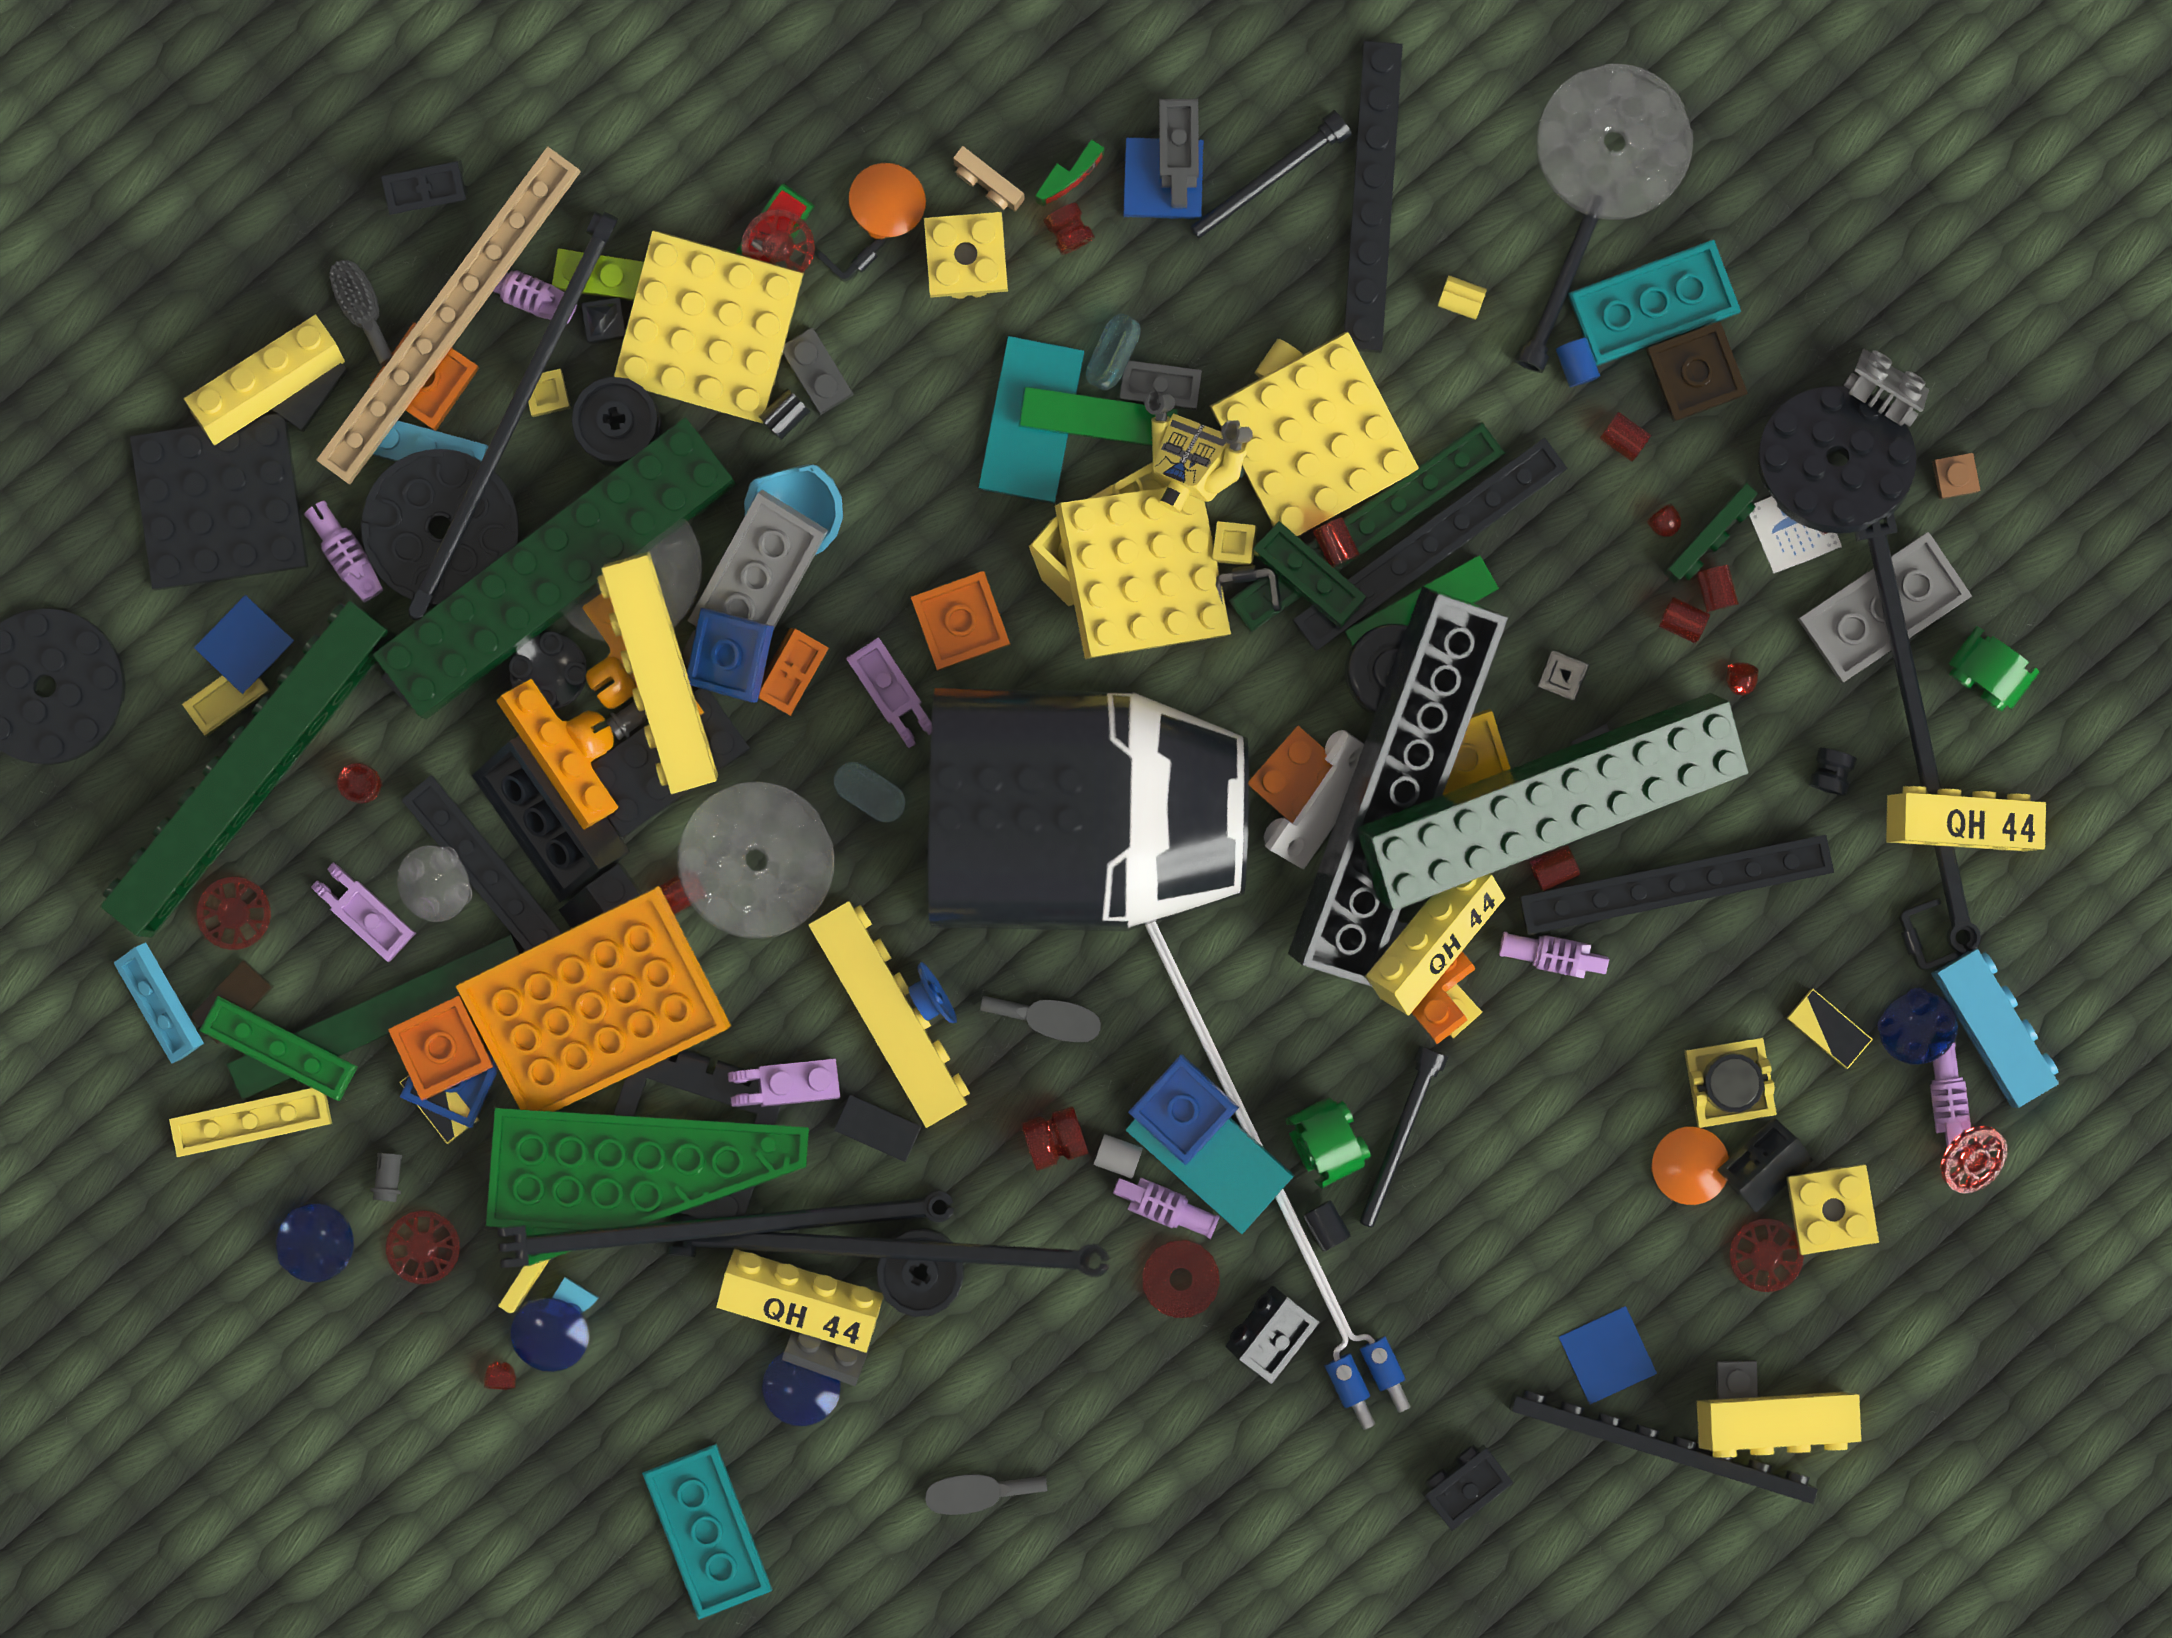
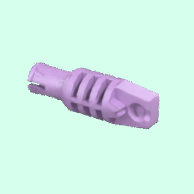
(530, 294)
(345, 553)
(1554, 954)
(1949, 1097)
(1165, 1206)

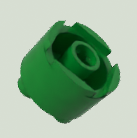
(1993, 669)
(1327, 1141)

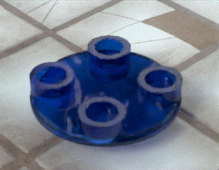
(1918, 1027)
(314, 1243)
(549, 1334)
(798, 1393)

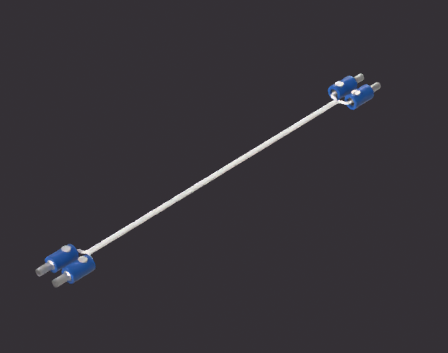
(1377, 1352)

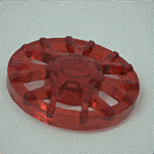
(779, 245)
(233, 913)
(1974, 1159)
(422, 1247)
(1765, 1255)

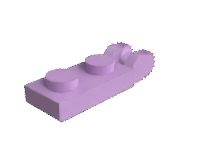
(888, 687)
(366, 915)
(789, 1083)

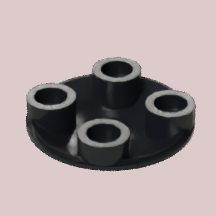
(554, 666)

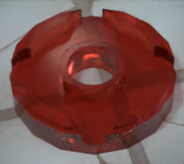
(1181, 1302)

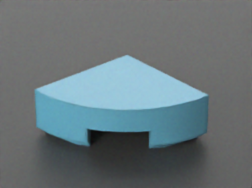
(574, 1293)

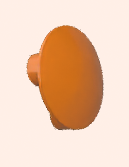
(887, 200)
(1688, 1165)

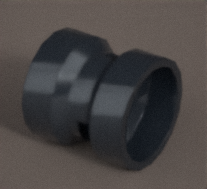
(1836, 763)

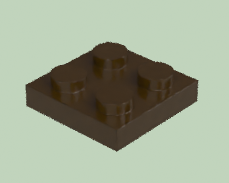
(1696, 371)

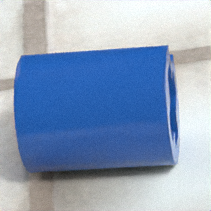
(1577, 362)

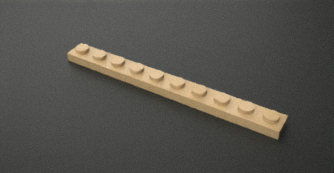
(448, 315)

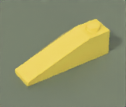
(1048, 547)

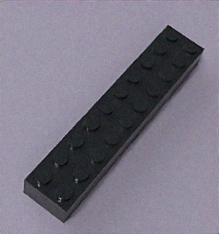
(1399, 767)

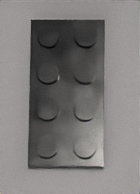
(632, 775)

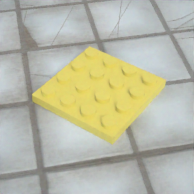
(708, 326)
(1317, 436)
(1140, 572)

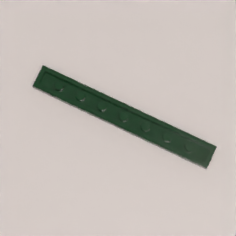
(1385, 514)
(375, 1016)

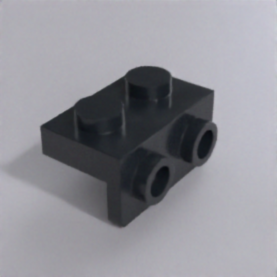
(1466, 1486)

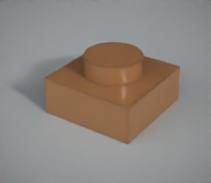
(1956, 476)

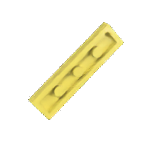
(249, 1121)

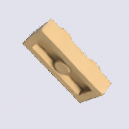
(974, 171)

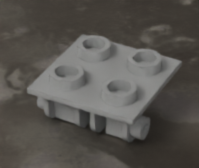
(1907, 387)

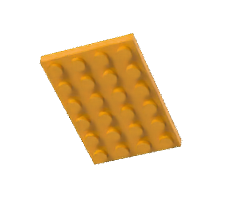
(594, 1004)

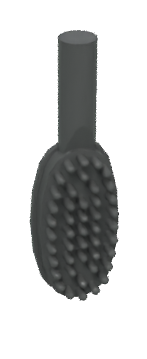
(359, 304)
(1049, 1017)
(977, 1492)

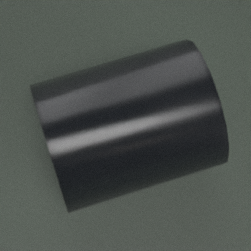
(784, 414)
(1326, 1225)

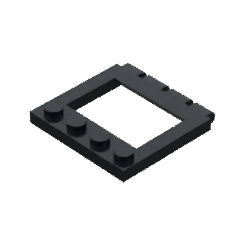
(691, 1075)

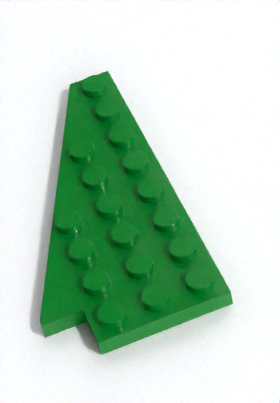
(624, 1170)

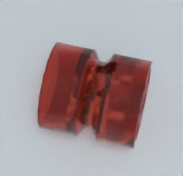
(1054, 1138)

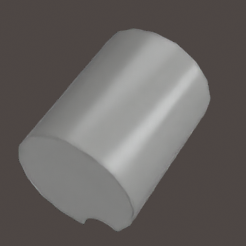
(1118, 1156)

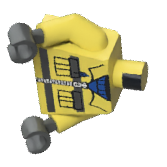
(1191, 455)

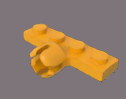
(612, 666)
(563, 750)

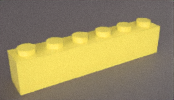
(659, 673)
(888, 1014)

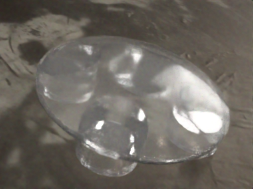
(434, 883)

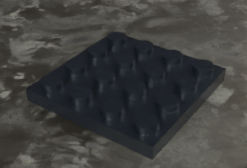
(219, 506)

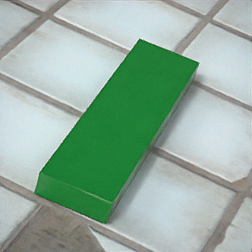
(1086, 416)
(1467, 582)
(278, 1048)

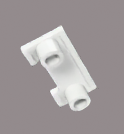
(1303, 837)

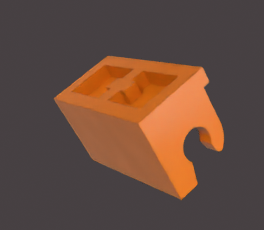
(791, 670)

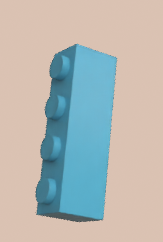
(1995, 1027)

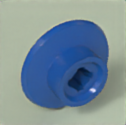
(930, 996)

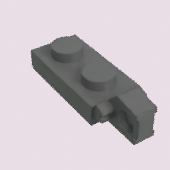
(1179, 147)

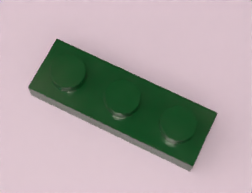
(1712, 535)
(1309, 574)

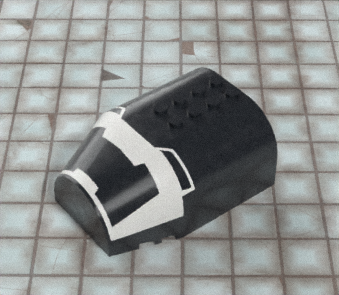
(1080, 810)

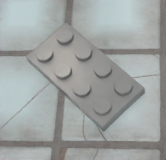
(763, 562)
(1851, 623)

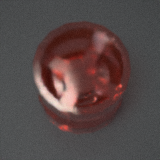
(1068, 228)
(353, 783)

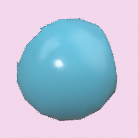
(807, 491)

